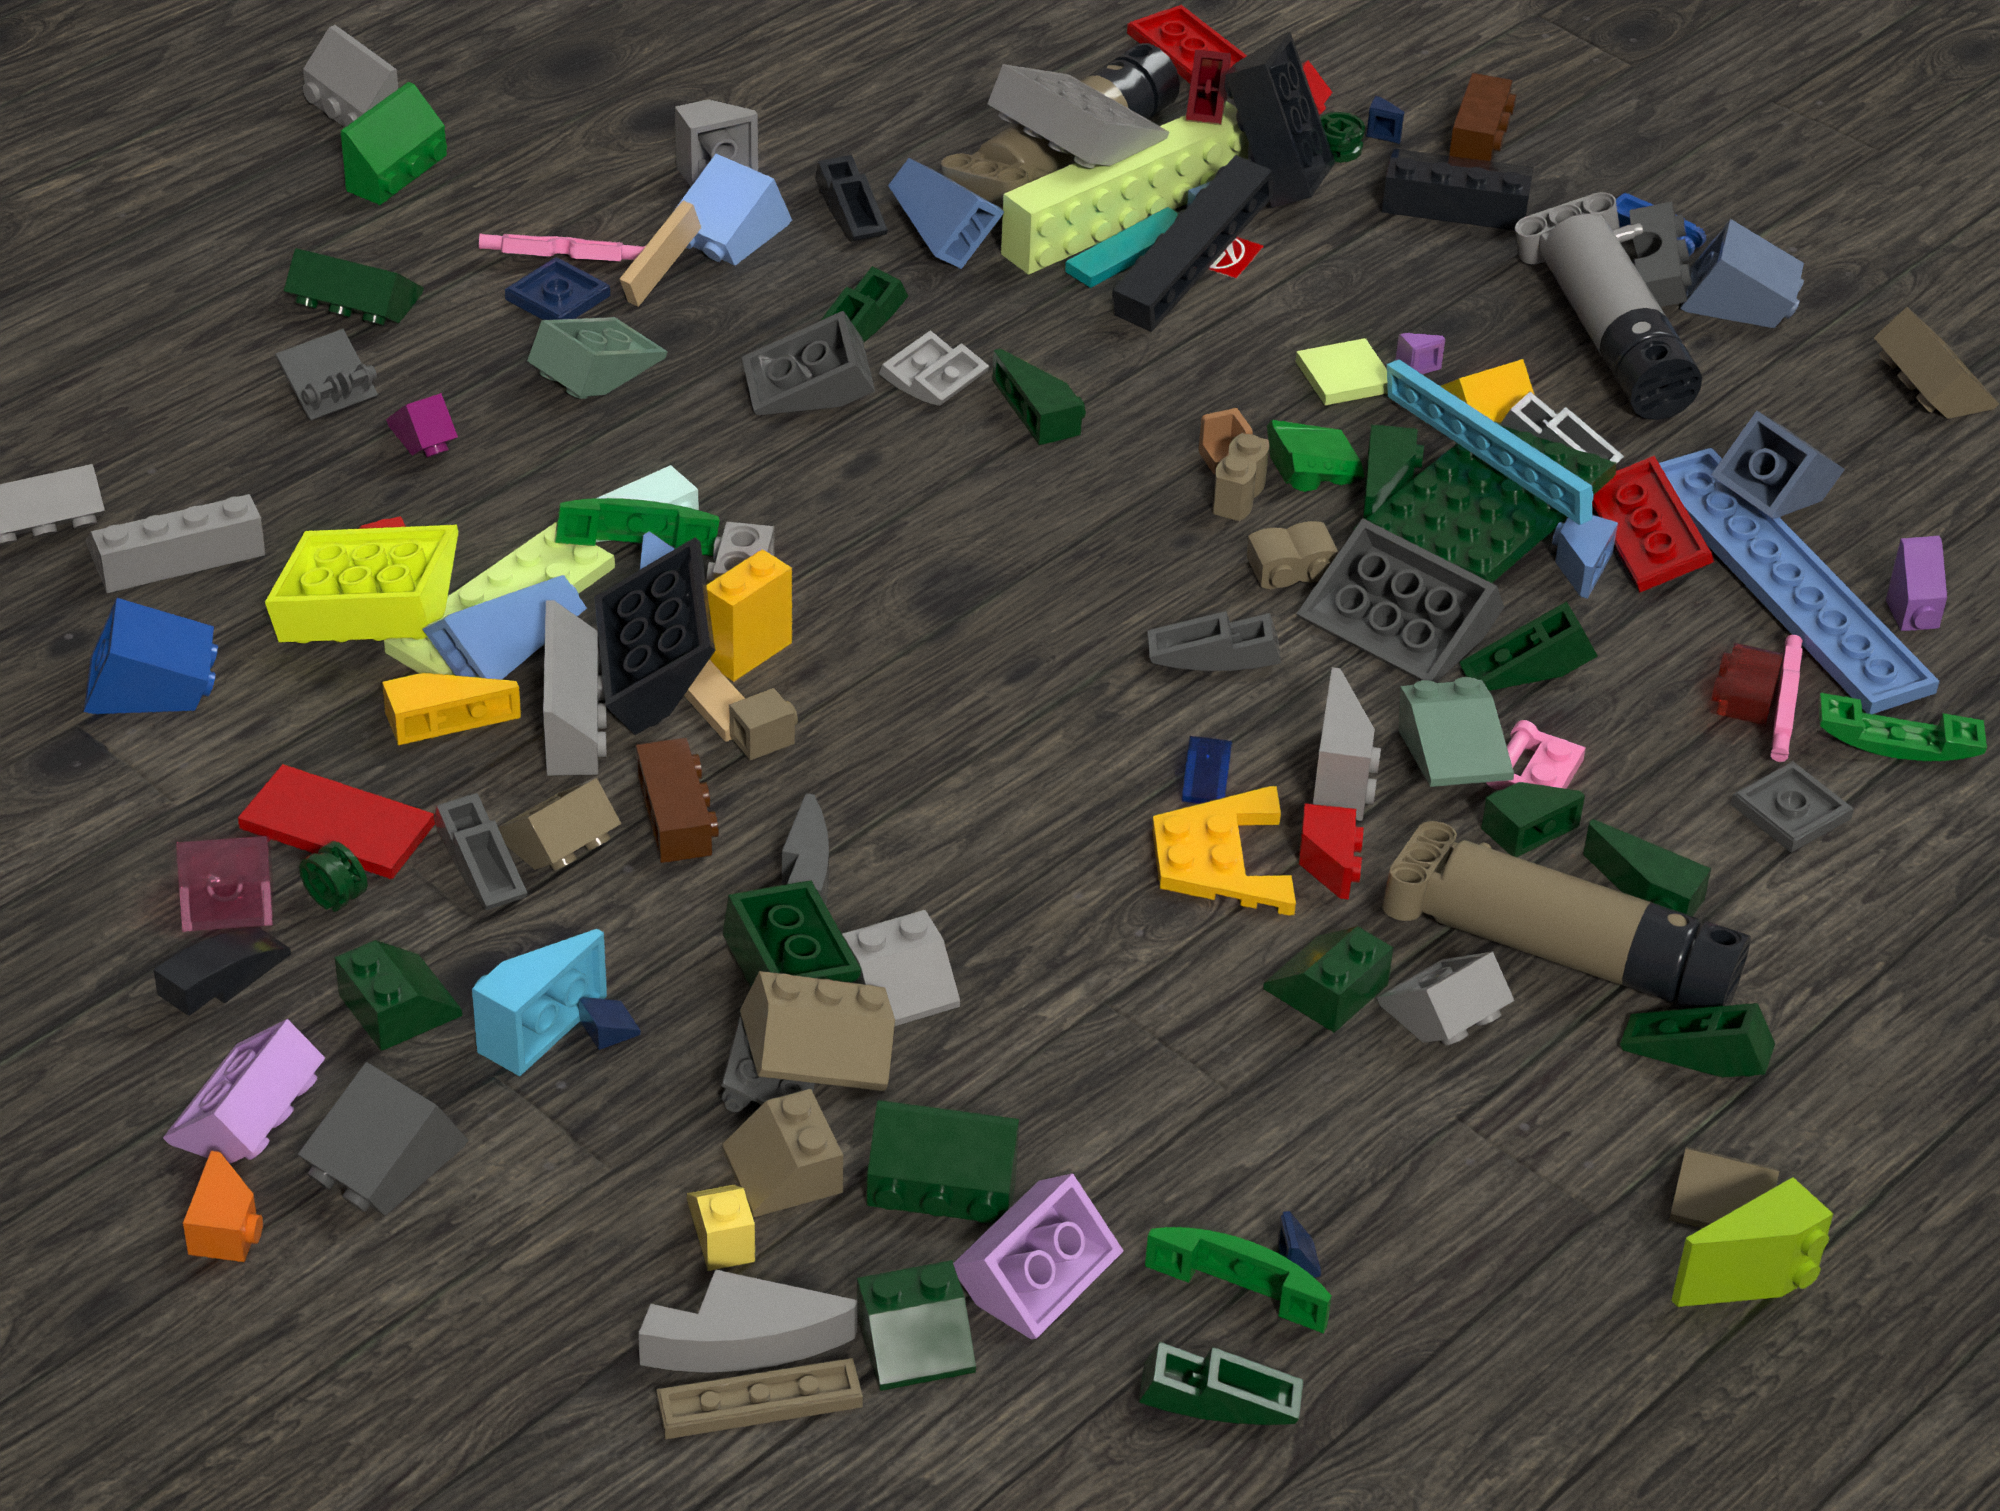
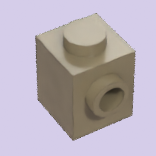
(762, 723)

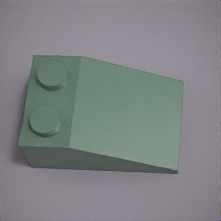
(592, 354)
(1454, 732)

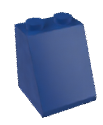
(149, 662)

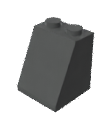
(380, 1142)

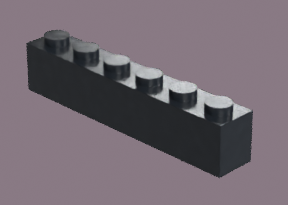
(1192, 243)

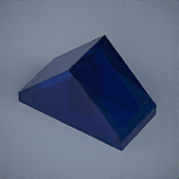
(1206, 769)

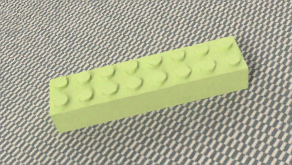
(1089, 205)

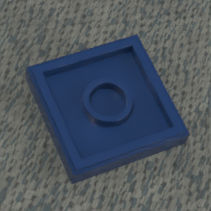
(557, 291)

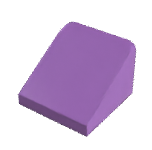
(1421, 351)

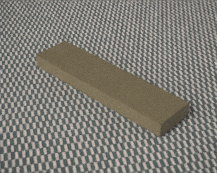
(759, 1398)

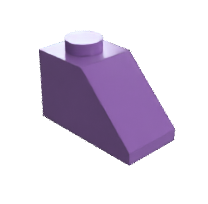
(1918, 584)

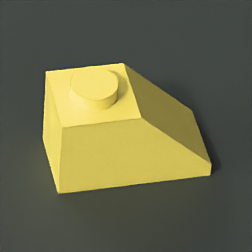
(723, 1226)

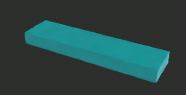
(1119, 250)

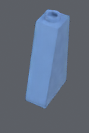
(944, 212)
(501, 632)

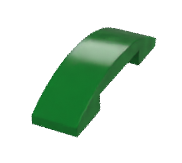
(629, 519)
(1898, 738)
(1243, 1263)

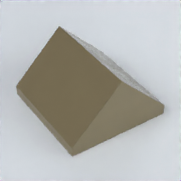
(1716, 1186)

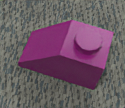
(424, 426)

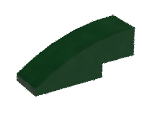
(871, 302)
(1219, 1387)

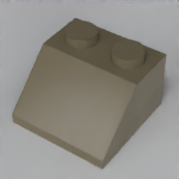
(561, 825)
(785, 1155)

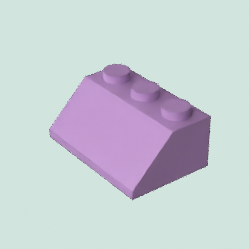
(248, 1095)
(1038, 1256)

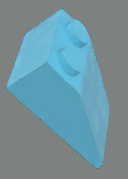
(535, 999)

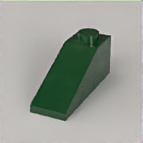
(1038, 398)
(1390, 463)
(1534, 652)
(1646, 869)
(1707, 1039)

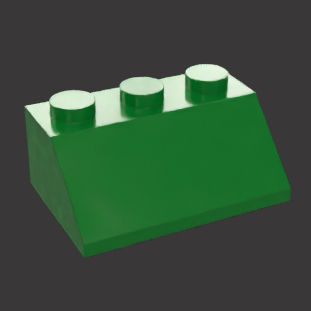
(392, 145)

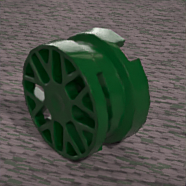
(1344, 135)
(331, 877)

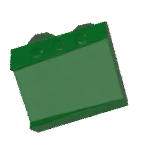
(1312, 455)

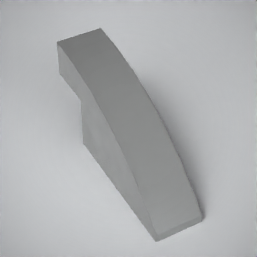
(746, 1327)

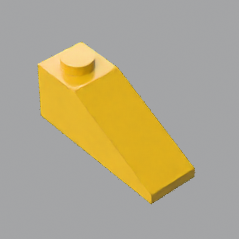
(446, 704)

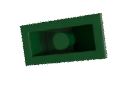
(1530, 815)

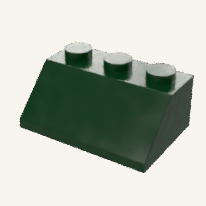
(350, 288)
(787, 933)
(942, 1162)

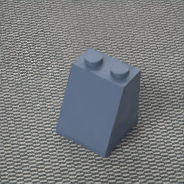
(1744, 279)
(1776, 468)

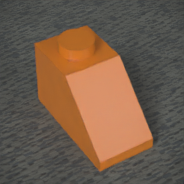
(221, 1214)

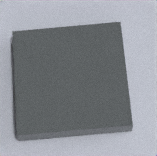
(1792, 806)

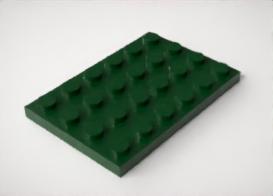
(1479, 514)

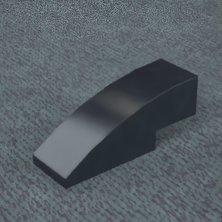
(850, 198)
(218, 968)

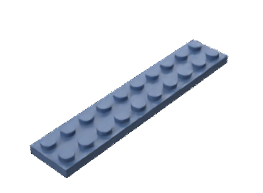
(1800, 590)

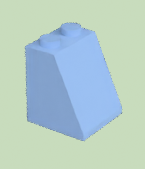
(735, 210)

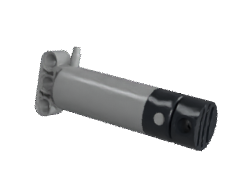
(1613, 301)

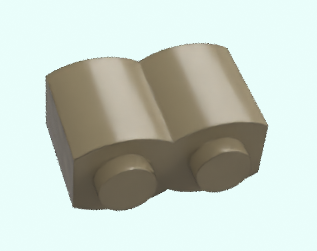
(1240, 476)
(1291, 554)

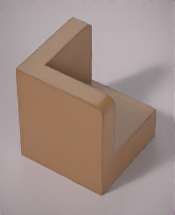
(1217, 433)

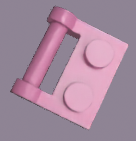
(1553, 760)

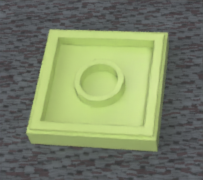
(1343, 371)

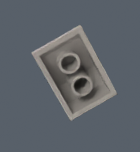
(1345, 751)

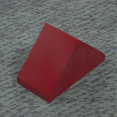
(1207, 87)

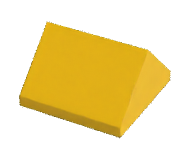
(1493, 390)

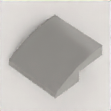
(933, 369)

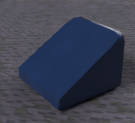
(1385, 121)
(606, 1021)
(1297, 1244)

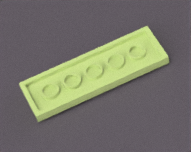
(526, 566)

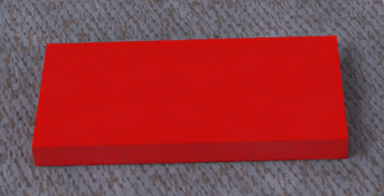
(1178, 35)
(1653, 528)
(316, 810)

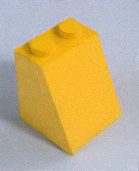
(750, 613)

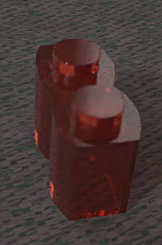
(1748, 683)

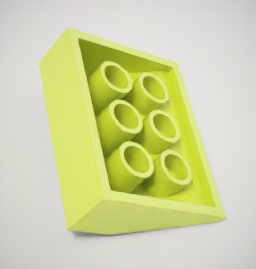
(363, 584)

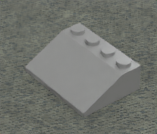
(1072, 116)

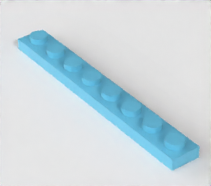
(1490, 442)

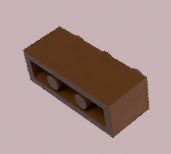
(1483, 117)
(676, 800)

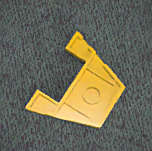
(1203, 856)

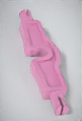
(552, 245)
(1786, 698)

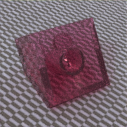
(225, 883)

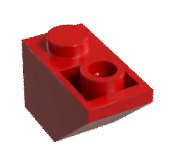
(1329, 846)

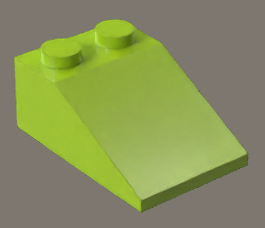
(1756, 1249)

